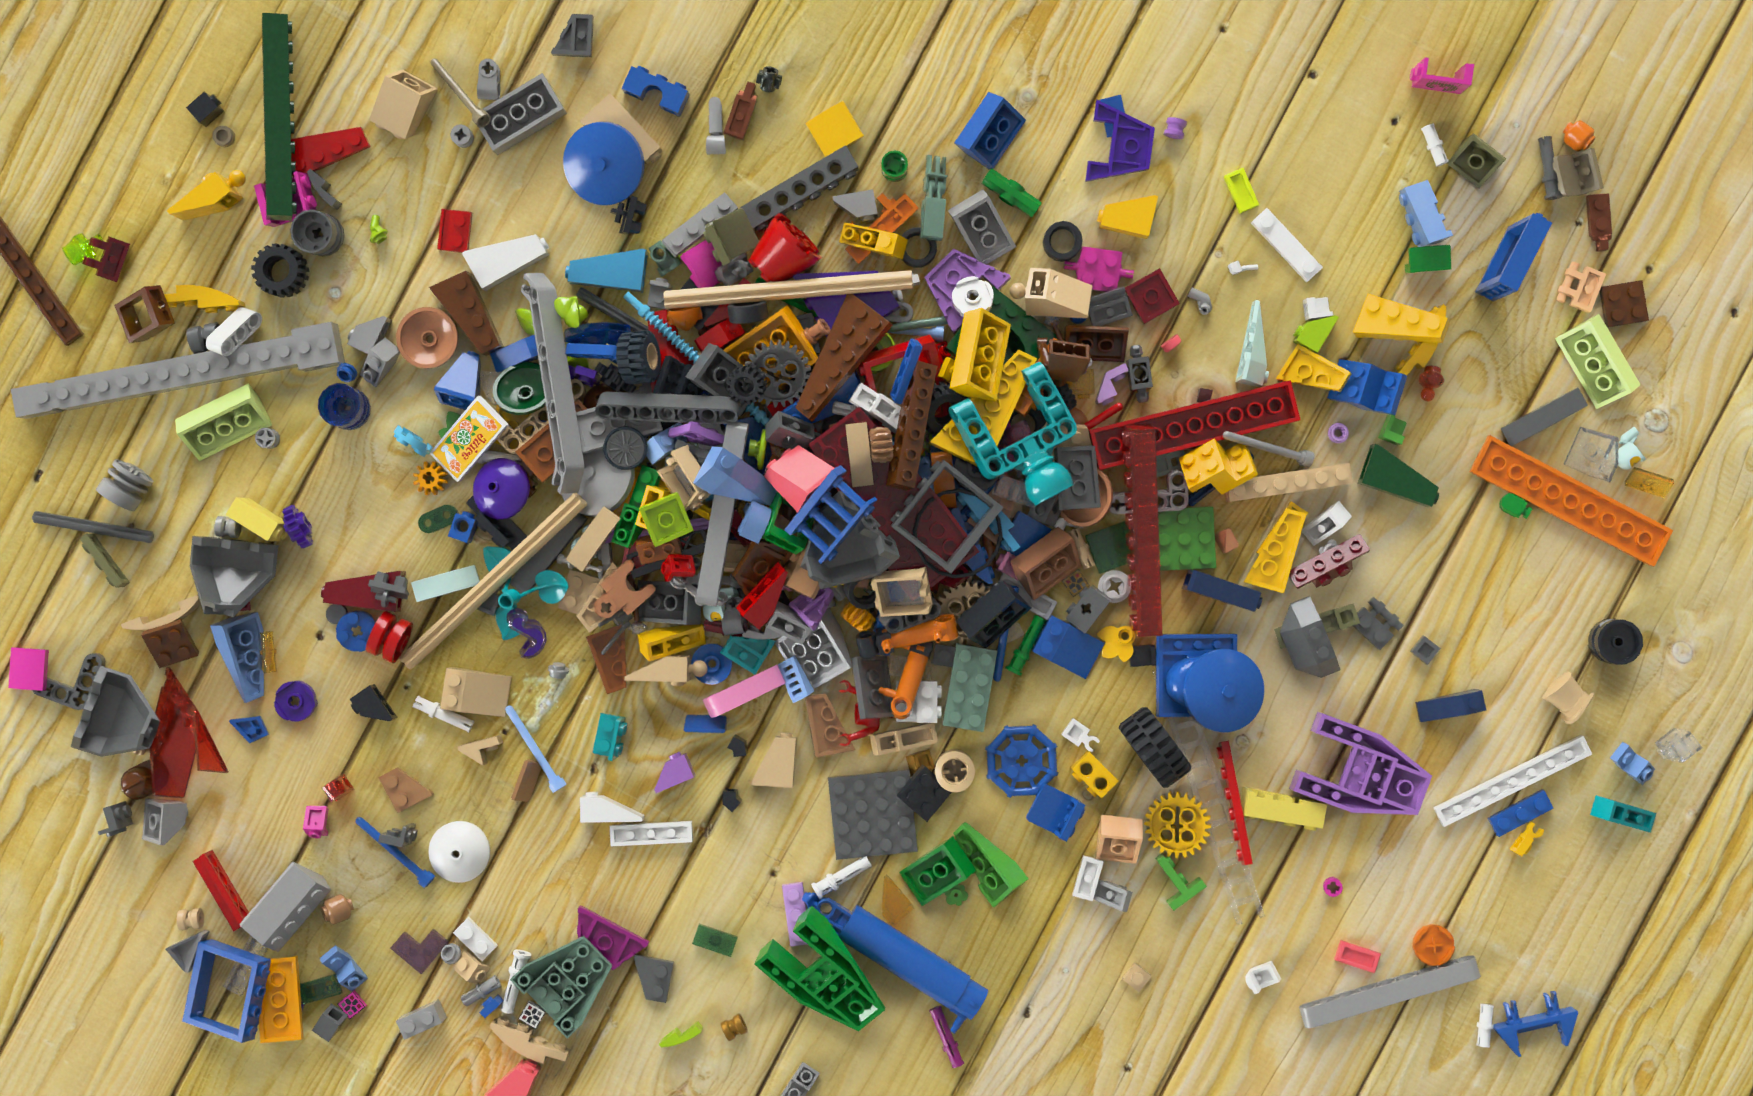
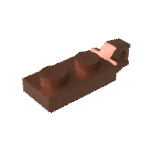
(741, 112)
(1599, 220)

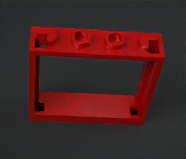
(896, 352)

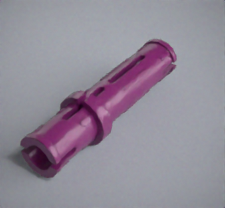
(938, 1015)

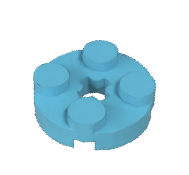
(407, 437)

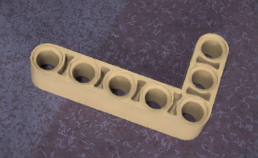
(533, 420)

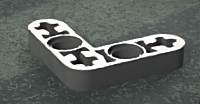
(73, 693)

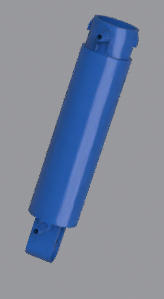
(907, 960)

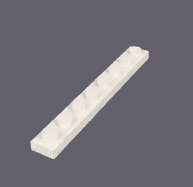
(1512, 780)

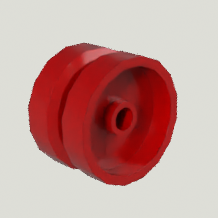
(389, 637)

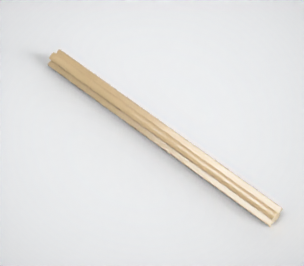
(788, 289)
(493, 580)

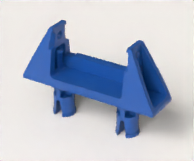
(1564, 1018)

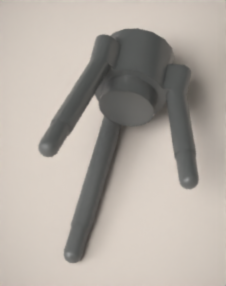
(619, 618)

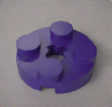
(293, 712)

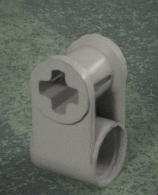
(488, 84)

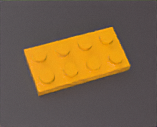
(282, 1002)

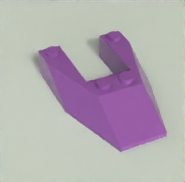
(1374, 778)

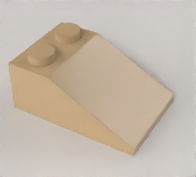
(475, 692)

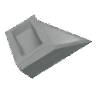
(185, 950)

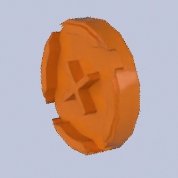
(1433, 945)

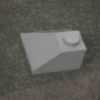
(163, 819)

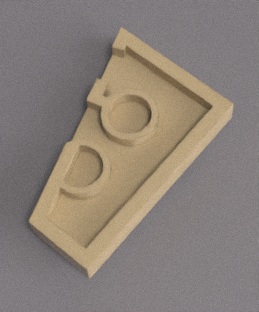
(587, 614)

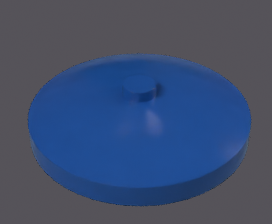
(603, 163)
(1223, 690)

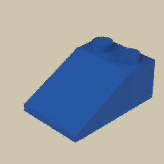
(1067, 646)

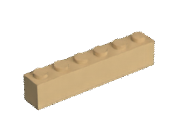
(1292, 482)

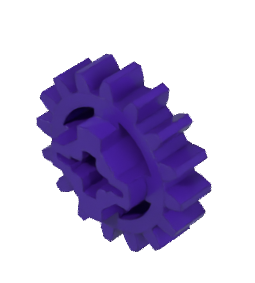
(297, 526)

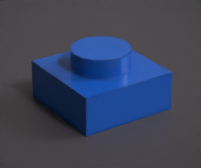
(490, 1005)

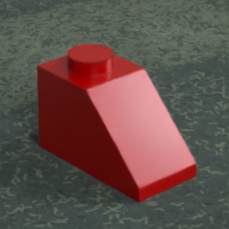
(720, 335)

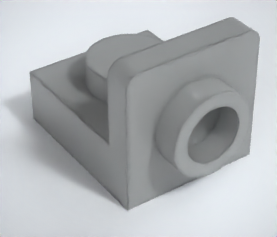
(656, 293)

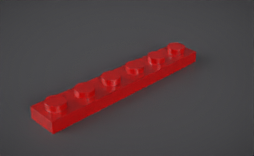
(1232, 794)

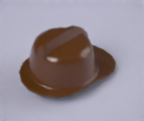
(137, 781)

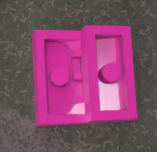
(702, 264)
(28, 669)

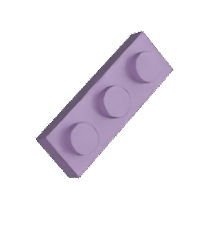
(794, 908)

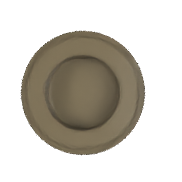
(223, 136)

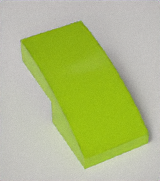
(676, 1037)

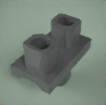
(734, 271)
(385, 591)

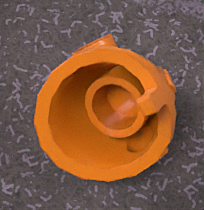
(684, 317)

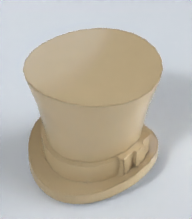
(1568, 697)
(954, 770)

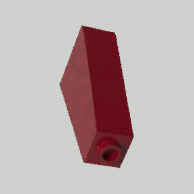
(357, 593)

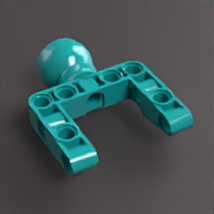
(1031, 453)

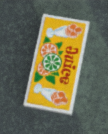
(469, 438)

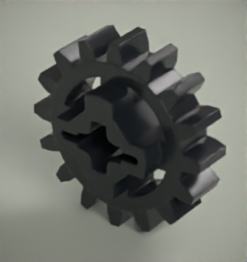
(612, 378)

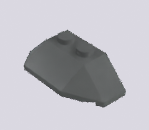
(1308, 640)

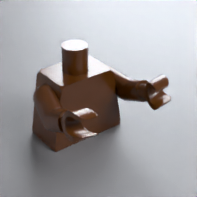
(1064, 360)

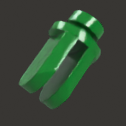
(1514, 506)

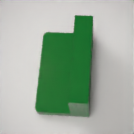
(1429, 259)

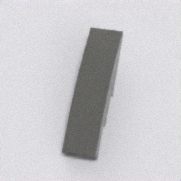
(1544, 416)

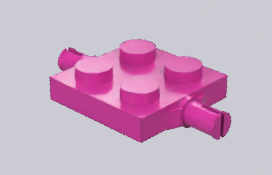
(1099, 268)

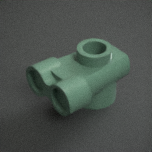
(665, 263)

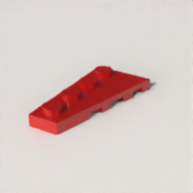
(325, 149)

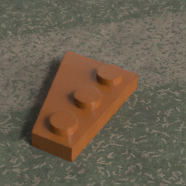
(613, 663)

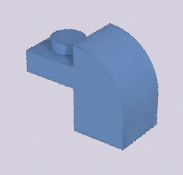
(754, 521)

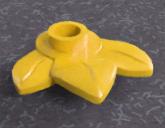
(1114, 643)

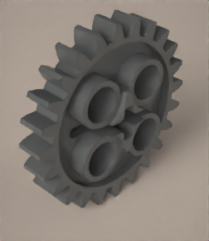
(784, 356)

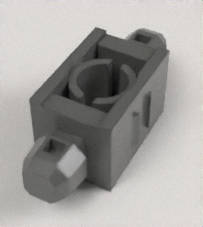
(1136, 352)

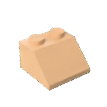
(1119, 839)

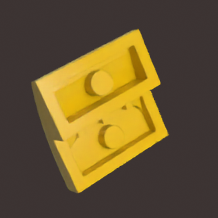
(834, 129)

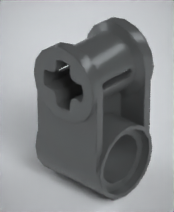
(732, 620)

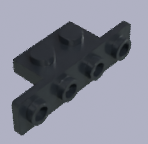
(503, 531)

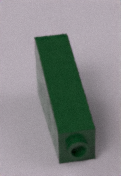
(1392, 476)

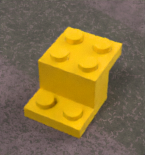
(1216, 466)

